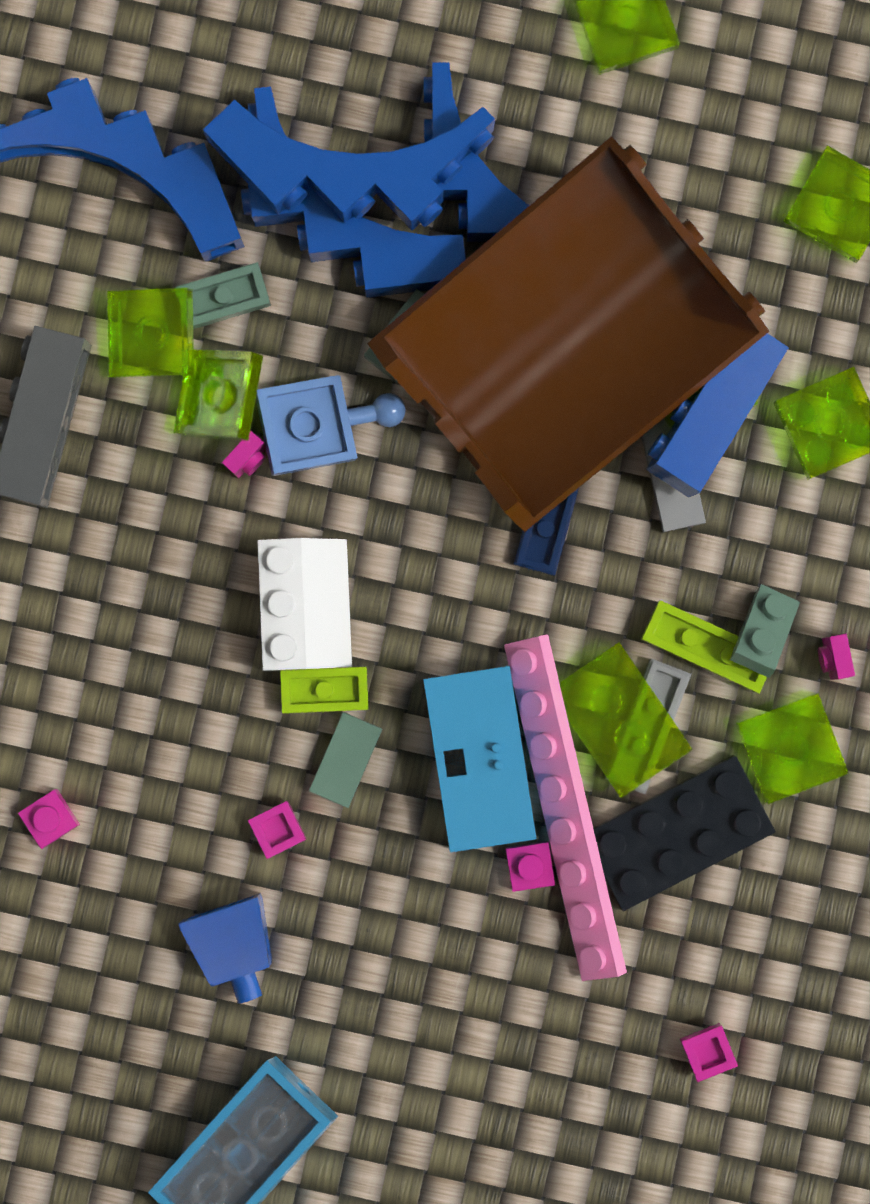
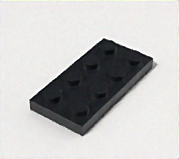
(680, 832)

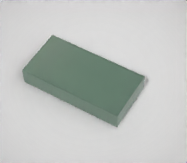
(345, 759)

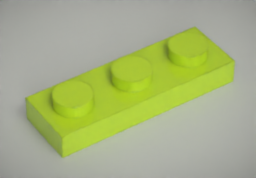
(699, 644)

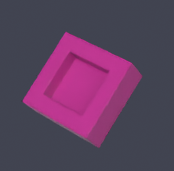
(246, 456)
(836, 657)
(49, 818)
(277, 829)
(530, 866)
(708, 1052)

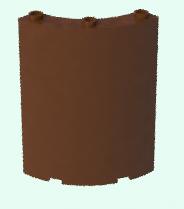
(569, 334)

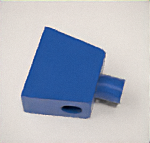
(231, 945)

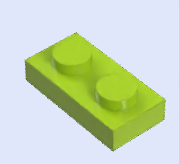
(324, 690)

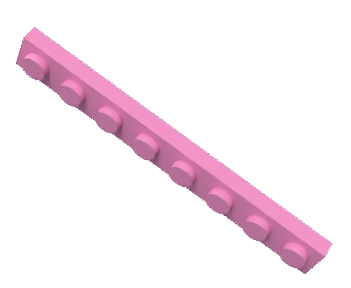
(565, 809)

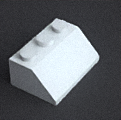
(304, 604)

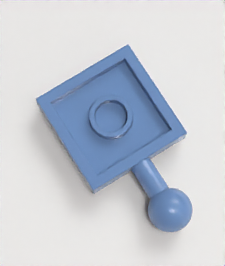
(310, 423)

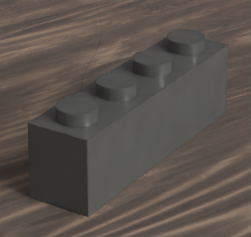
(40, 414)

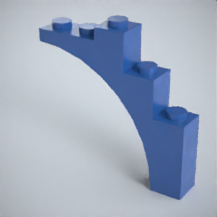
(131, 146)
(347, 182)
(489, 202)
(390, 258)

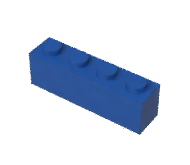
(712, 418)

